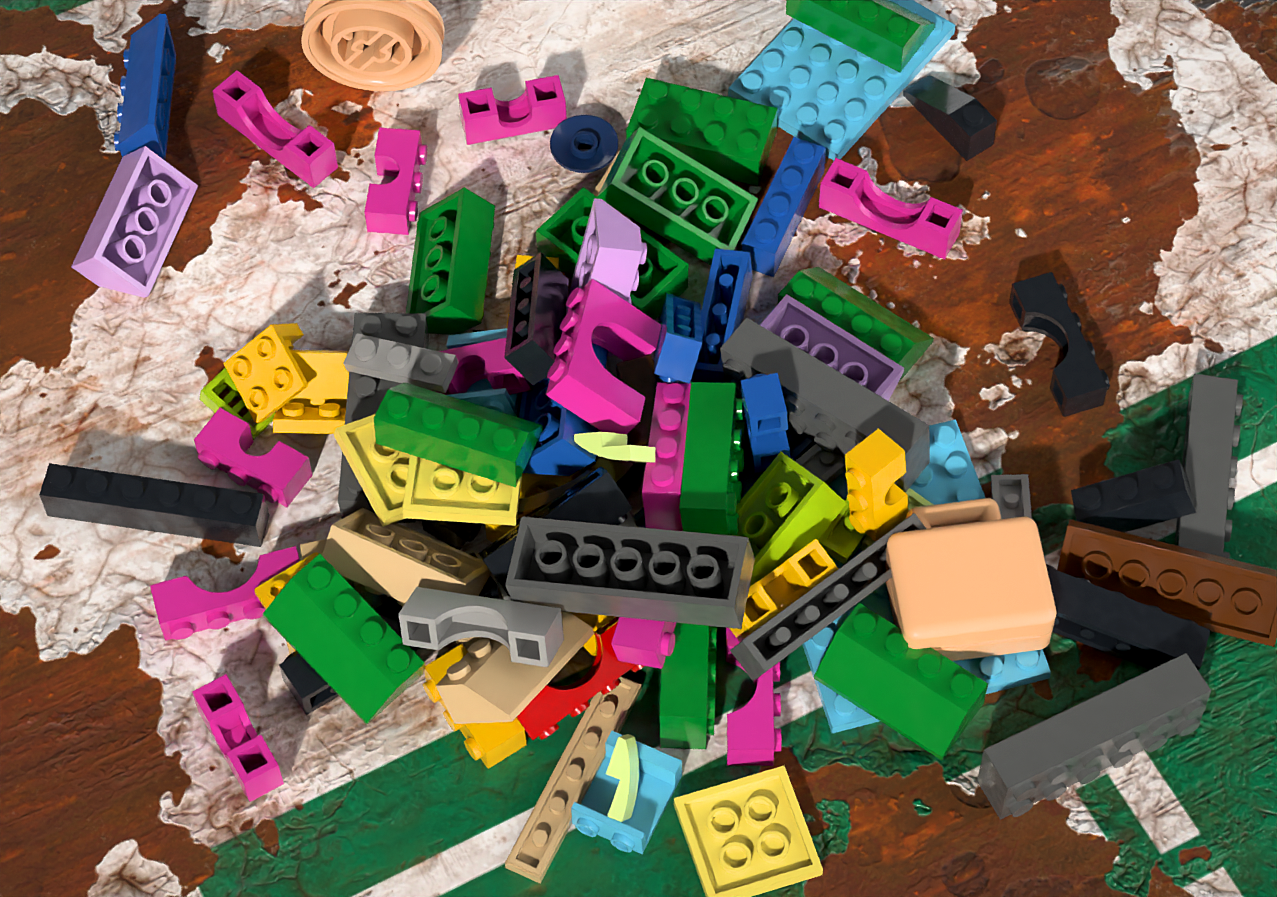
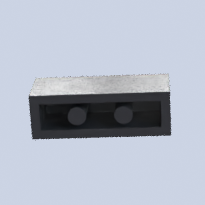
(1136, 498)

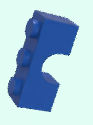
(764, 419)

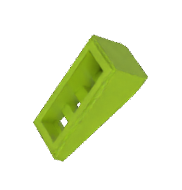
(210, 398)

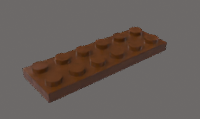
(1181, 581)

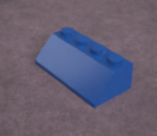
(147, 89)
(555, 448)

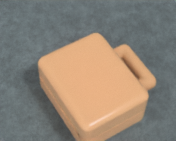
(970, 582)

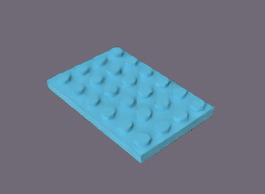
(827, 88)

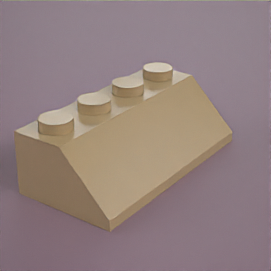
(399, 559)
(494, 689)

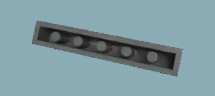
(1209, 463)
(818, 606)

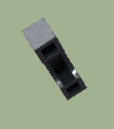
(1043, 308)

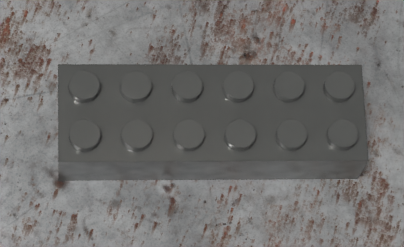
(367, 392)
(822, 400)
(631, 572)
(1093, 737)

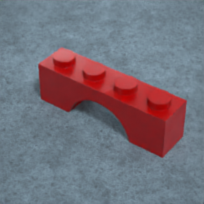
(556, 702)

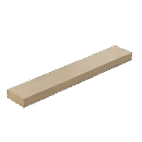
(570, 781)

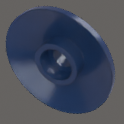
(584, 133)

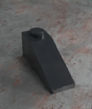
(954, 115)

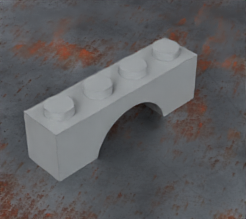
(441, 617)

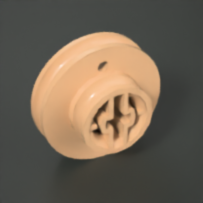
(374, 42)

